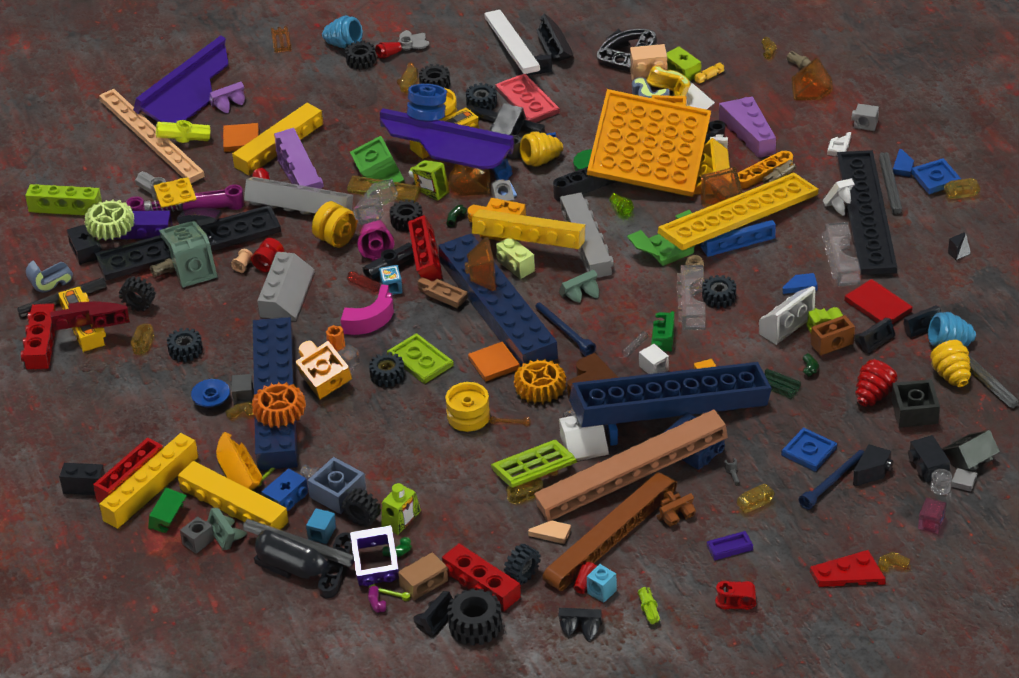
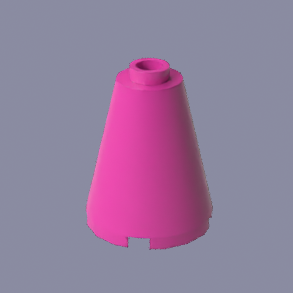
(374, 239)

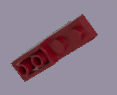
(93, 312)

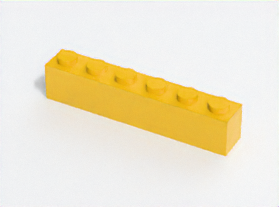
(263, 147)
(528, 229)
(148, 480)
(231, 496)

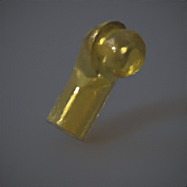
(769, 46)
(238, 409)
(892, 558)

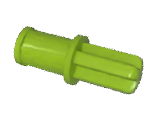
(649, 605)

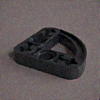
(633, 34)

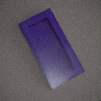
(729, 545)

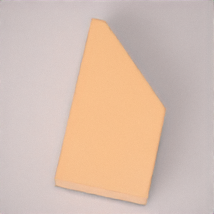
(551, 531)

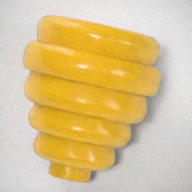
(539, 148)
(952, 362)

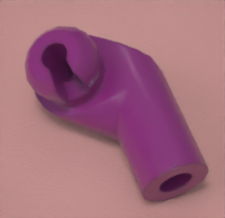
(373, 597)

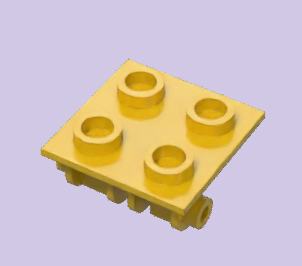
(174, 192)

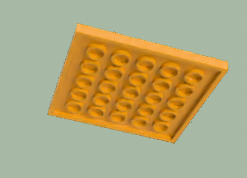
(649, 143)

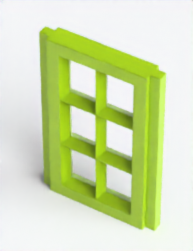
(518, 459)

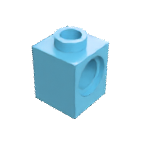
(601, 583)

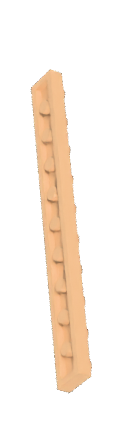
(147, 132)

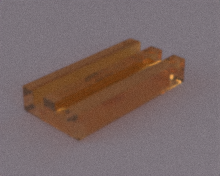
(279, 32)

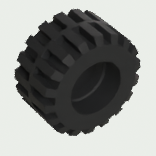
(462, 618)

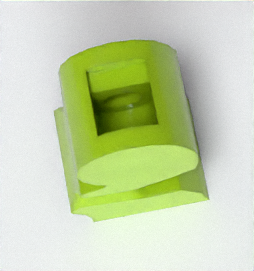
(820, 316)

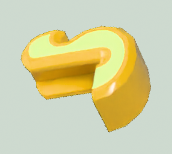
(669, 80)

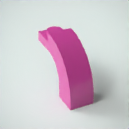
(370, 318)

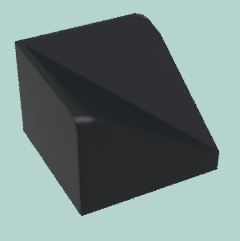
(959, 246)

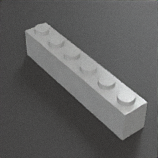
(292, 196)
(593, 251)

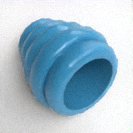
(343, 32)
(950, 327)

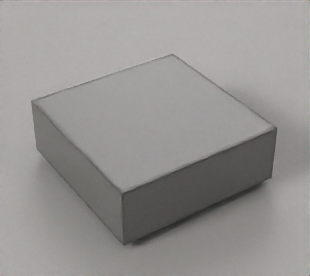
(964, 479)

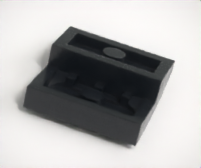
(202, 215)

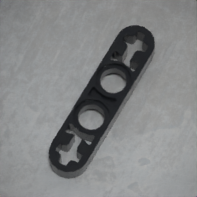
(335, 580)

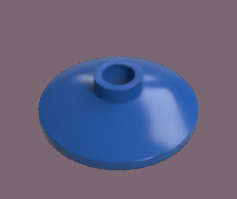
(210, 393)

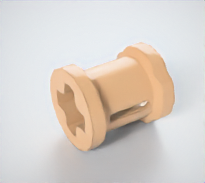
(244, 257)

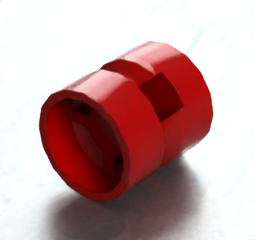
(265, 254)

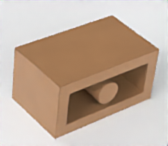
(423, 576)

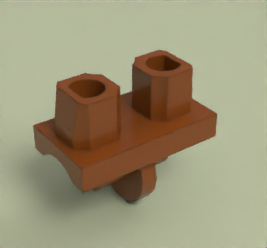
(674, 504)

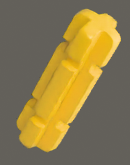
(709, 73)

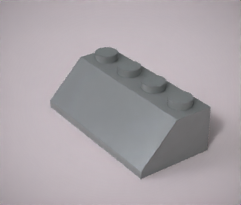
(285, 287)

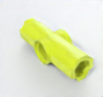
(183, 131)

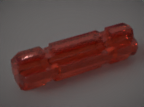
(363, 281)

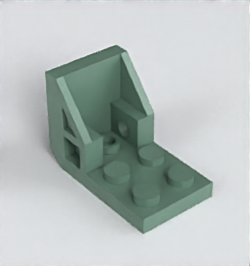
(190, 253)

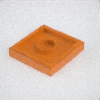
(238, 135)
(493, 361)

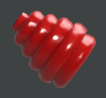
(874, 382)

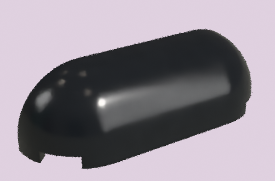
(553, 39)
(289, 555)

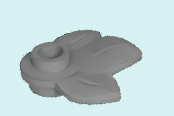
(411, 41)

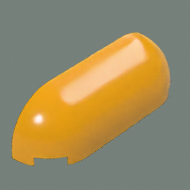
(237, 462)

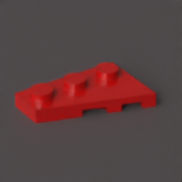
(849, 569)

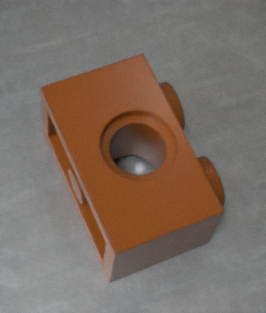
(832, 335)

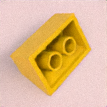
(713, 159)

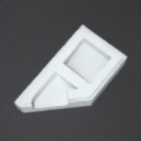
(839, 144)

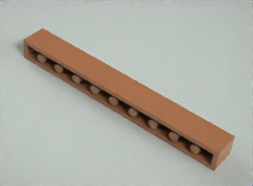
(630, 465)

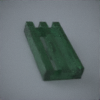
(782, 383)

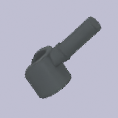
(732, 468)

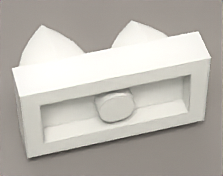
(839, 194)

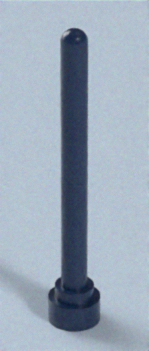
(585, 345)
(809, 499)

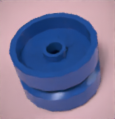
(426, 102)

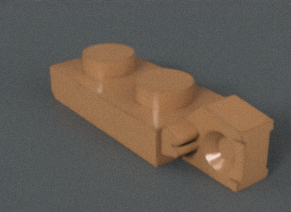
(442, 291)

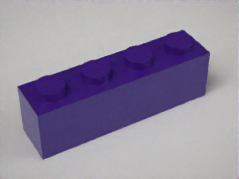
(148, 224)

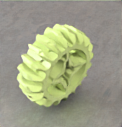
(109, 219)

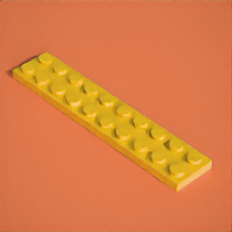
(737, 211)

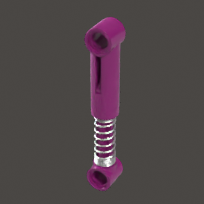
(229, 197)

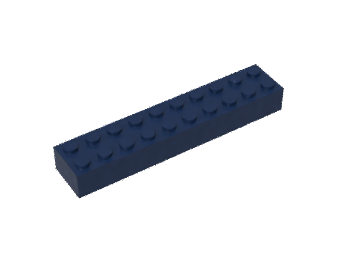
(502, 308)
(273, 364)
(669, 394)

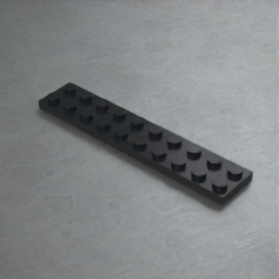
(867, 213)
(221, 234)

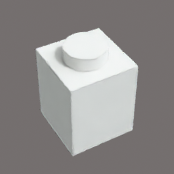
(653, 360)

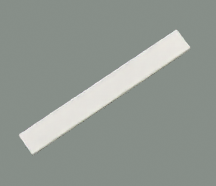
(512, 41)

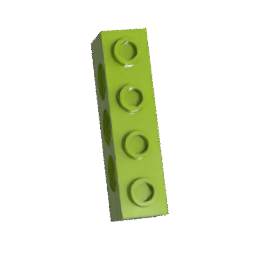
(61, 199)

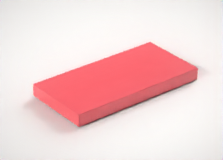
(525, 93)

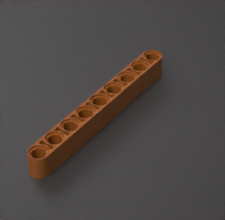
(609, 531)

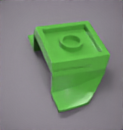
(376, 161)
(659, 247)

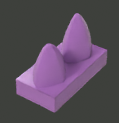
(221, 97)

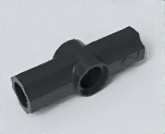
(389, 258)

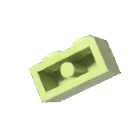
(515, 257)

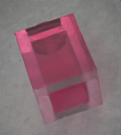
(932, 515)

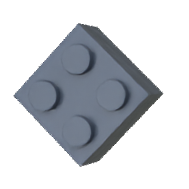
(334, 483)

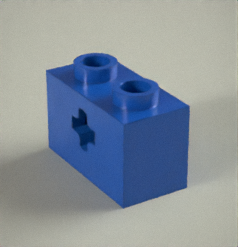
(287, 489)

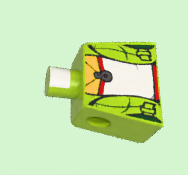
(431, 178)
(399, 508)

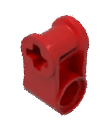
(738, 595)

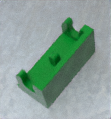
(664, 331)
(165, 510)

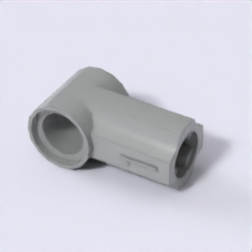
(147, 181)

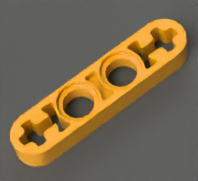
(747, 176)

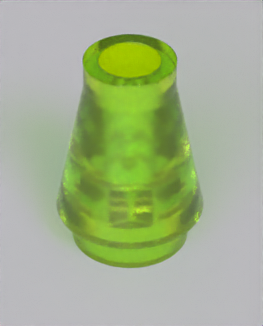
(622, 205)

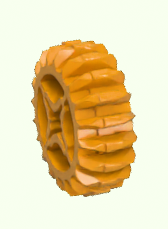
(540, 381)

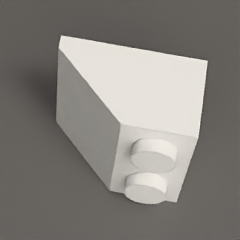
(584, 441)

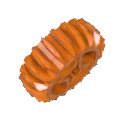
(278, 404)

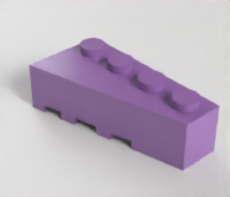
(749, 124)
(295, 160)

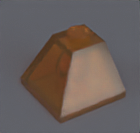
(812, 82)
(469, 180)
(719, 186)
(481, 265)

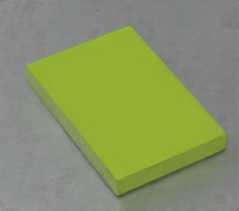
(422, 358)

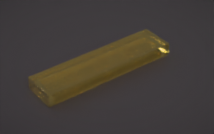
(405, 191)

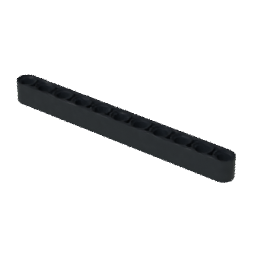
(582, 183)

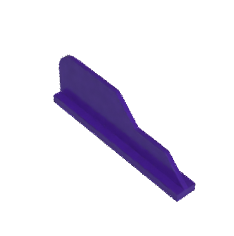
(186, 87)
(449, 140)

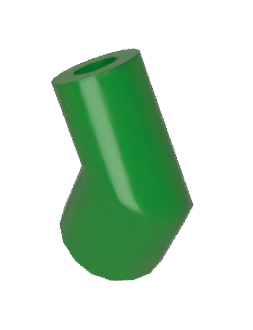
(401, 549)

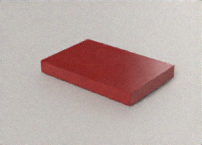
(878, 302)

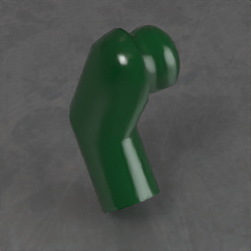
(452, 215)
(812, 365)

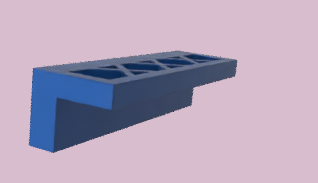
(739, 238)

